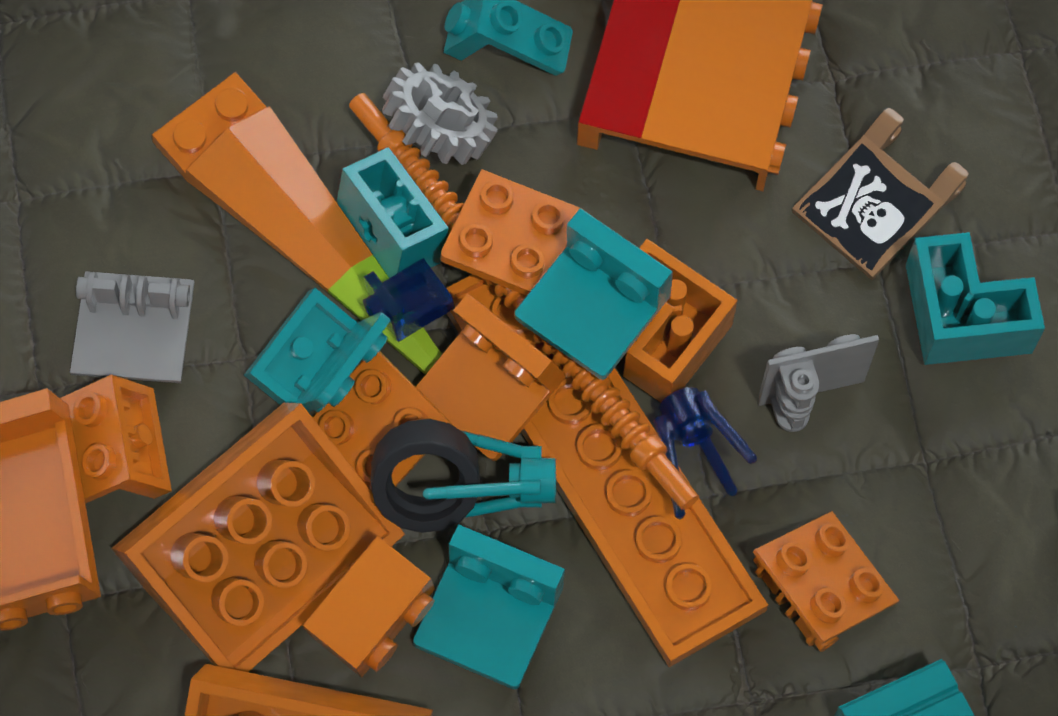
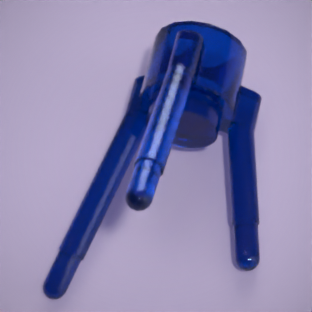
(688, 419)

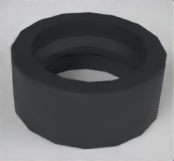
(421, 438)

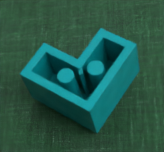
(965, 317)

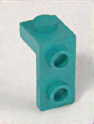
(510, 28)

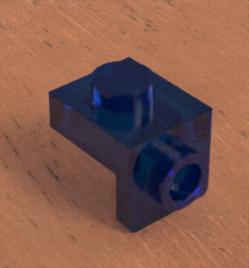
(408, 298)

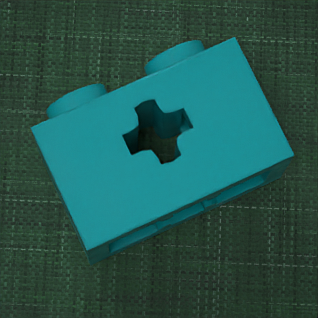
(391, 213)

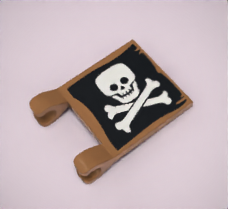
(871, 203)

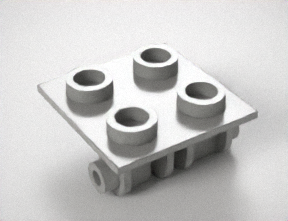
(132, 326)
(798, 375)

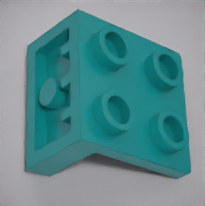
(596, 296)
(490, 608)

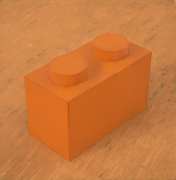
(371, 608)

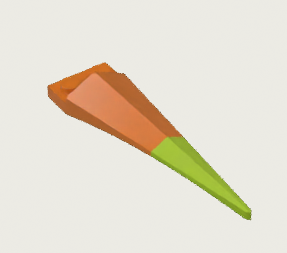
(256, 172)

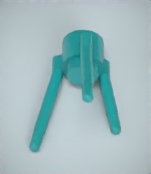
(528, 485)

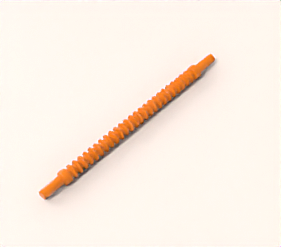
(647, 451)

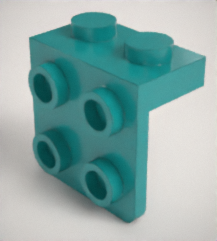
(316, 353)

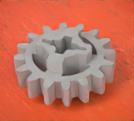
(439, 113)

